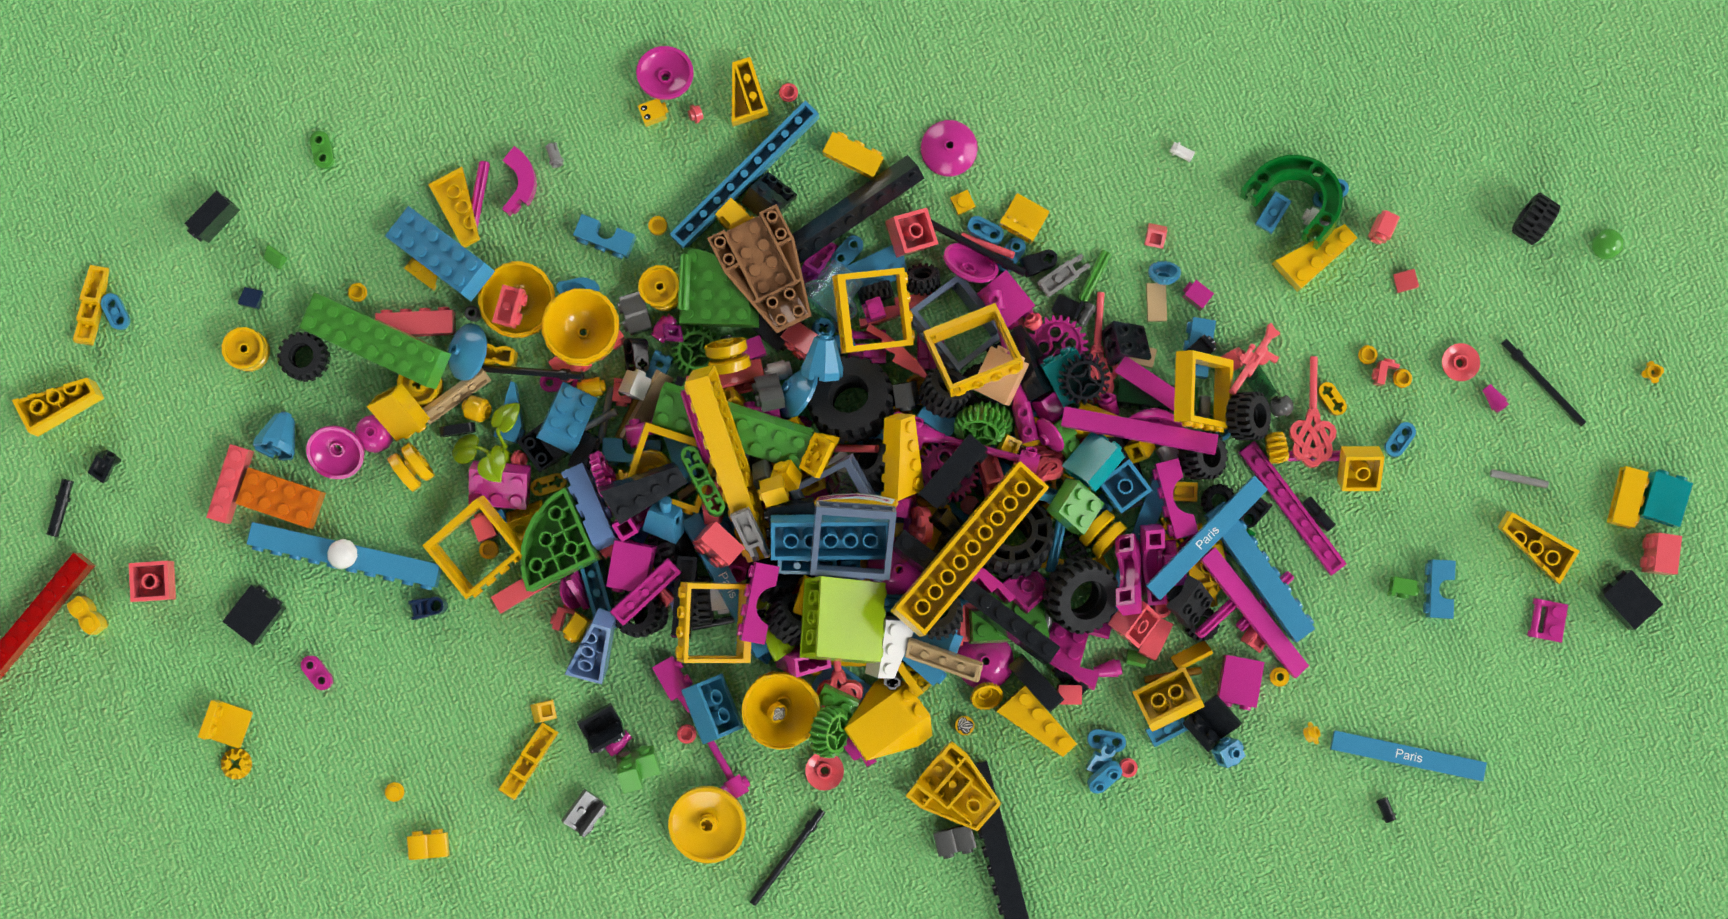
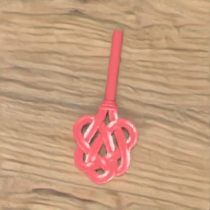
(1098, 349)
(1320, 426)
(1049, 464)
(846, 685)

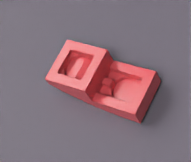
(666, 597)
(1155, 641)

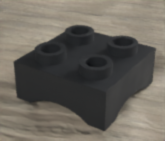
(1190, 602)

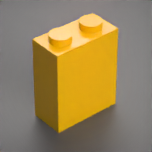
(398, 412)

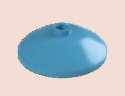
(467, 351)
(797, 394)

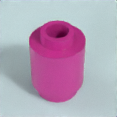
(658, 329)
(1109, 403)

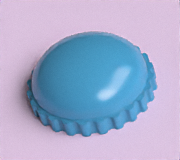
(1164, 272)

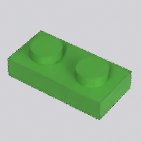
(833, 696)

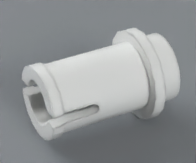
(1182, 151)

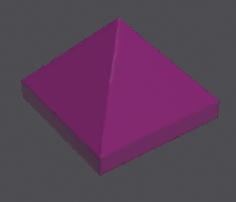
(672, 333)

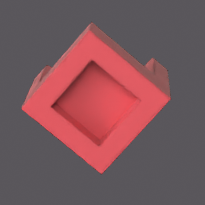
(1071, 693)

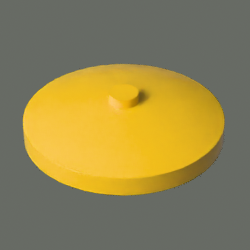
(707, 824)

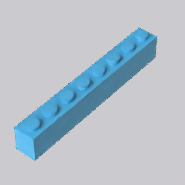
(1265, 579)

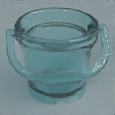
(821, 291)

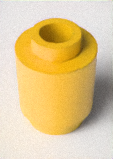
(592, 386)

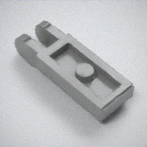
(1061, 276)
(749, 533)

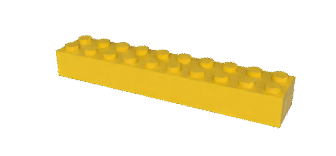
(725, 448)
(969, 549)

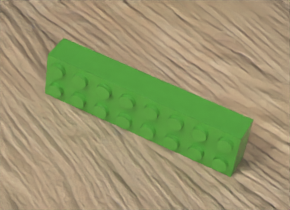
(375, 340)
(759, 432)

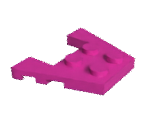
(1072, 650)

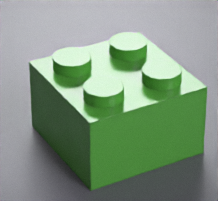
(1075, 506)

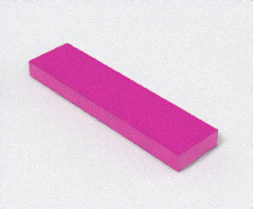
(1147, 381)
(645, 591)

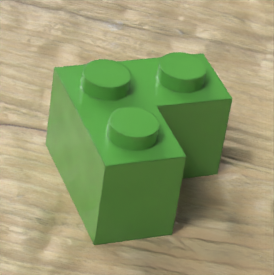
(635, 766)

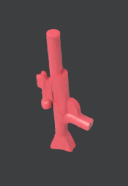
(1259, 357)

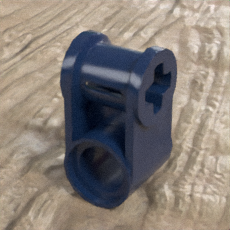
(424, 607)

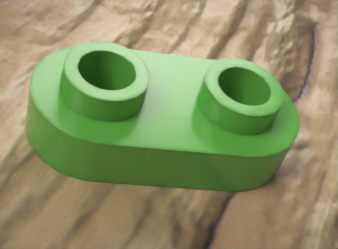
(322, 149)

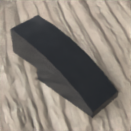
(946, 523)
(1036, 682)

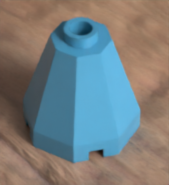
(823, 359)
(277, 437)

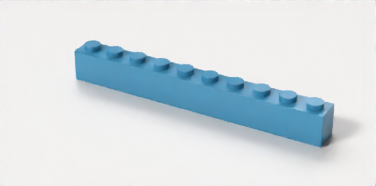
(745, 174)
(368, 560)

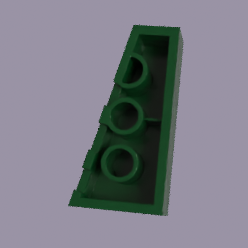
(1131, 395)

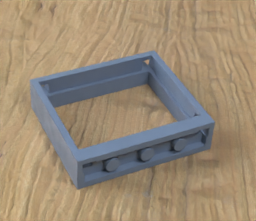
(974, 303)
(852, 468)
(852, 510)

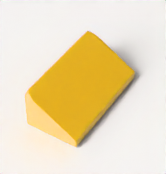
(1191, 655)

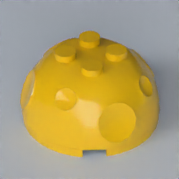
(790, 691)

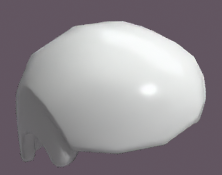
(342, 554)

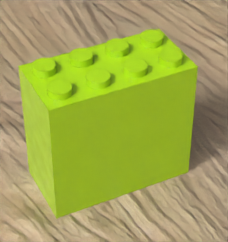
(843, 620)

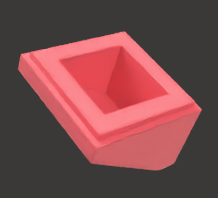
(1155, 235)
(1406, 281)
(1253, 640)

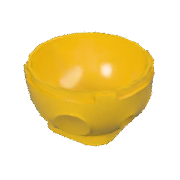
(523, 276)
(575, 312)

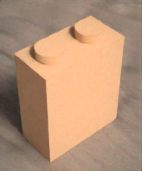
(1005, 388)

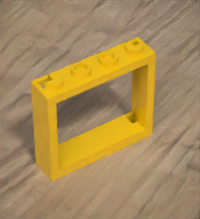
(843, 314)
(964, 324)
(1185, 390)
(648, 427)
(447, 565)
(743, 648)

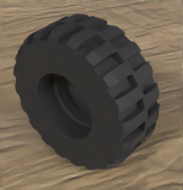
(869, 418)
(1029, 556)

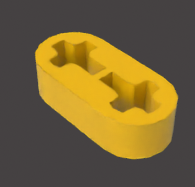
(1336, 396)
(547, 480)

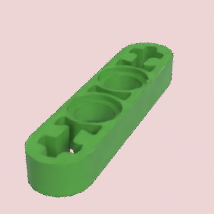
(704, 480)

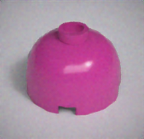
(373, 434)

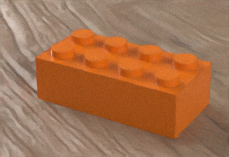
(280, 498)

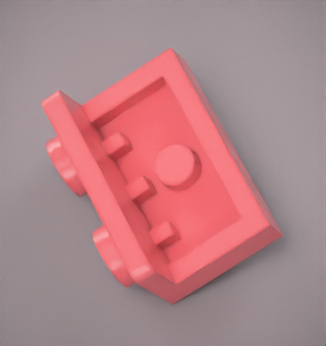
(509, 306)

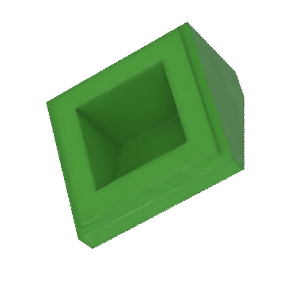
(274, 257)
(1135, 659)

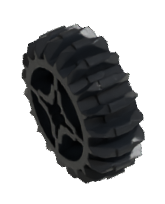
(1082, 387)

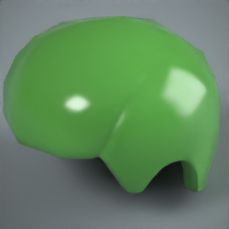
(1607, 244)

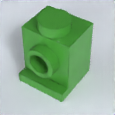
(1403, 587)

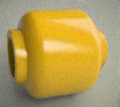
(476, 408)

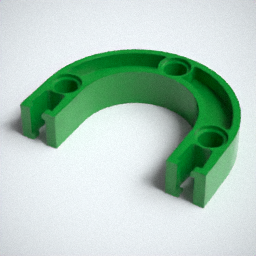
(1301, 169)

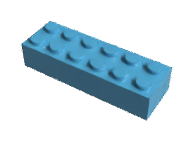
(440, 253)
(839, 537)

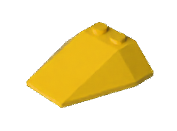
(888, 721)
(955, 789)

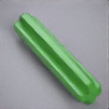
(1094, 276)
(684, 282)

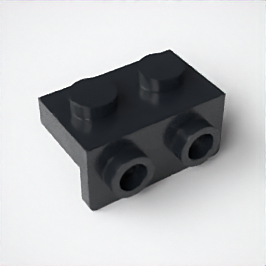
(587, 445)

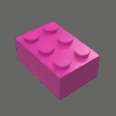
(509, 493)

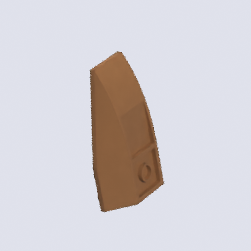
(765, 267)

